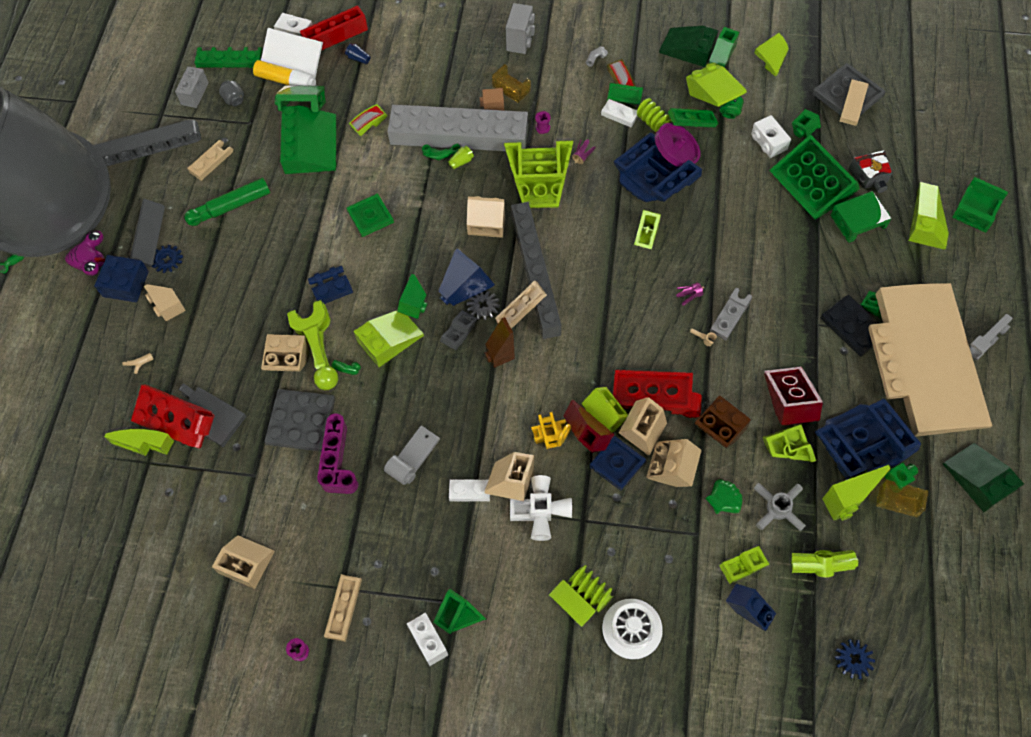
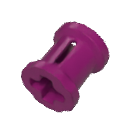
(542, 119)
(291, 651)

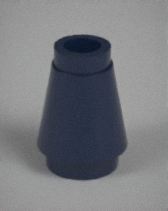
(356, 53)

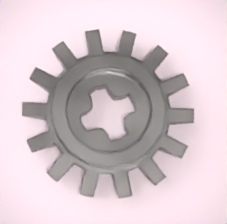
(485, 311)

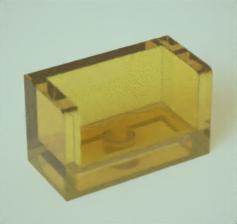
(511, 87)
(906, 500)

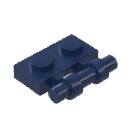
(333, 289)

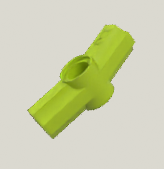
(824, 562)

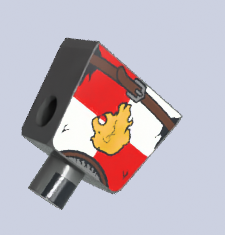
(872, 170)

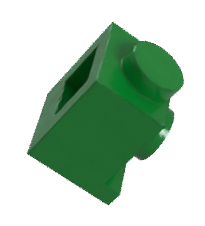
(806, 124)

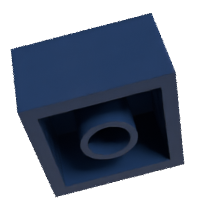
(121, 278)

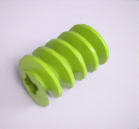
(652, 115)
(591, 588)

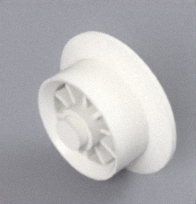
(632, 628)

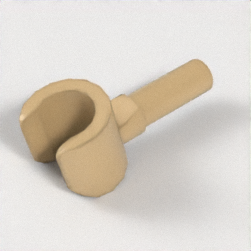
(707, 342)

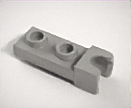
(730, 315)
(982, 344)

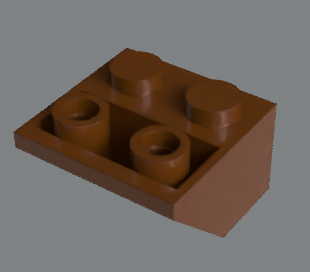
(723, 422)

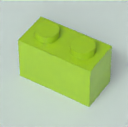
(605, 408)

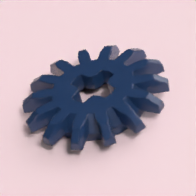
(162, 254)
(854, 668)

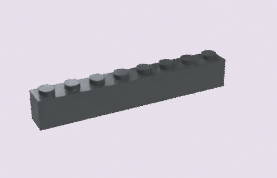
(535, 268)

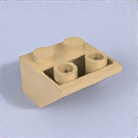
(485, 216)
(285, 353)
(644, 424)
(674, 462)
(511, 476)
(243, 561)

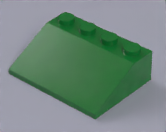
(307, 140)
(814, 177)

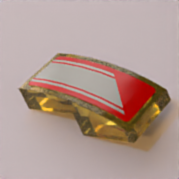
(620, 73)

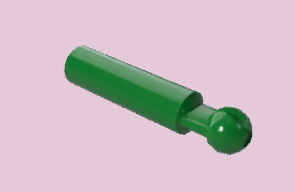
(227, 202)

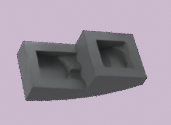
(459, 330)

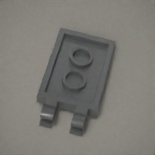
(226, 418)

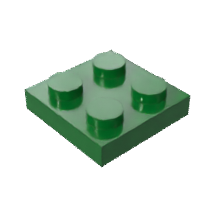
(370, 215)

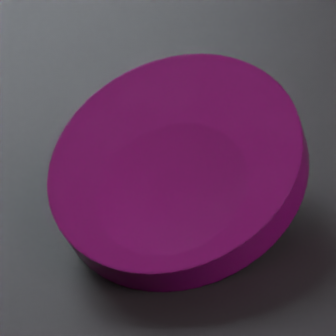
(677, 144)

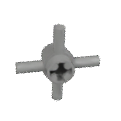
(774, 511)

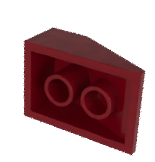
(793, 396)

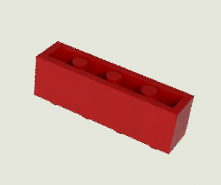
(337, 27)

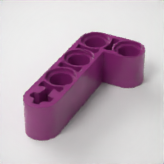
(335, 452)

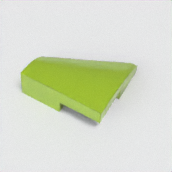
(773, 53)
(789, 444)

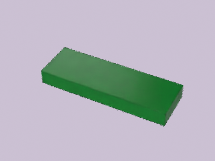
(692, 117)

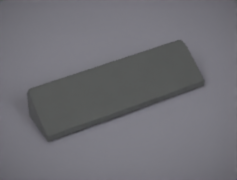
(147, 232)

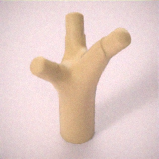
(138, 362)

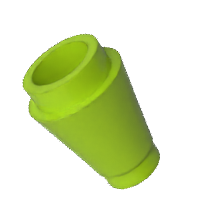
(461, 157)

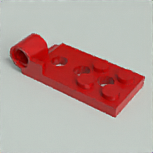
(683, 402)
(200, 418)

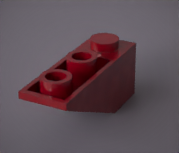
(587, 428)

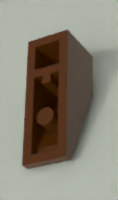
(500, 344)

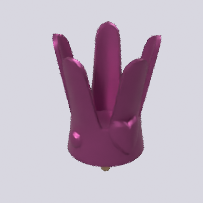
(579, 156)
(695, 291)

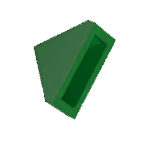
(456, 613)

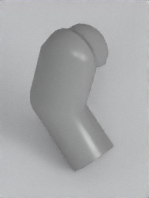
(600, 51)

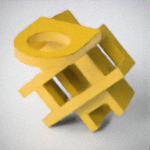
(546, 431)

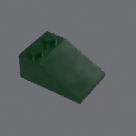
(690, 44)
(983, 476)

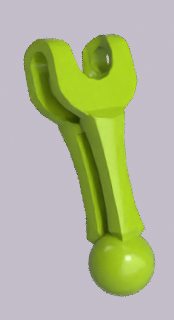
(313, 329)

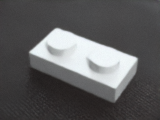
(619, 113)
(468, 490)

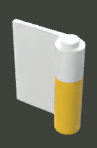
(288, 59)

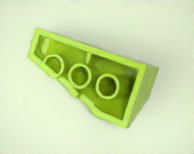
(929, 220)

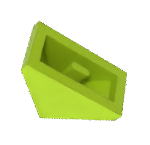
(647, 229)

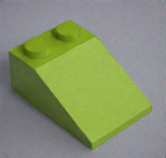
(714, 85)
(387, 336)
(846, 496)

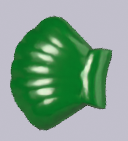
(725, 497)

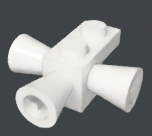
(540, 508)

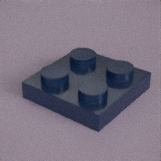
(617, 463)

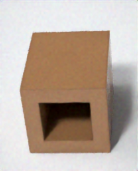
(492, 99)

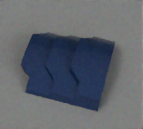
(650, 175)
(867, 439)

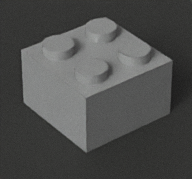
(520, 28)

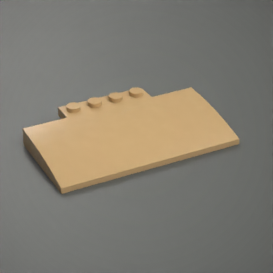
(928, 359)

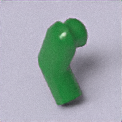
(352, 369)

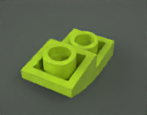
(572, 603)

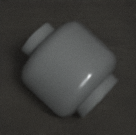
(231, 93)

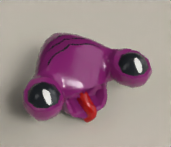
(85, 256)

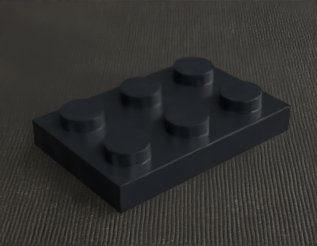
(851, 324)

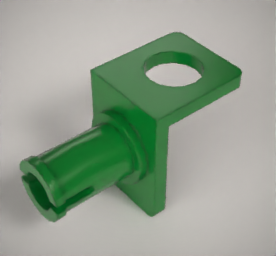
(902, 474)

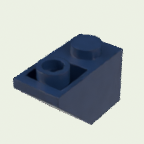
(751, 606)

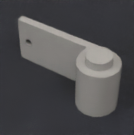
(412, 456)

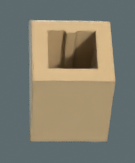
(165, 300)

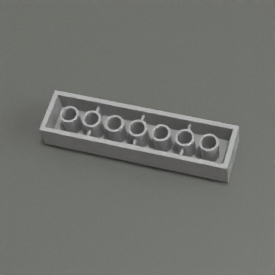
(462, 126)

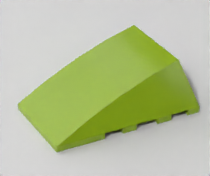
(539, 172)

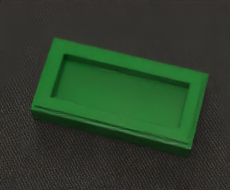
(625, 94)

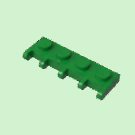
(227, 58)

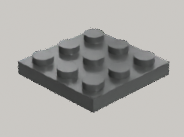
(835, 89)
(299, 420)

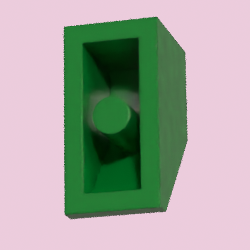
(413, 299)

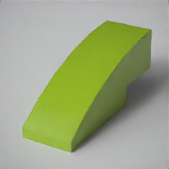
(141, 440)

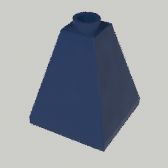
(463, 280)

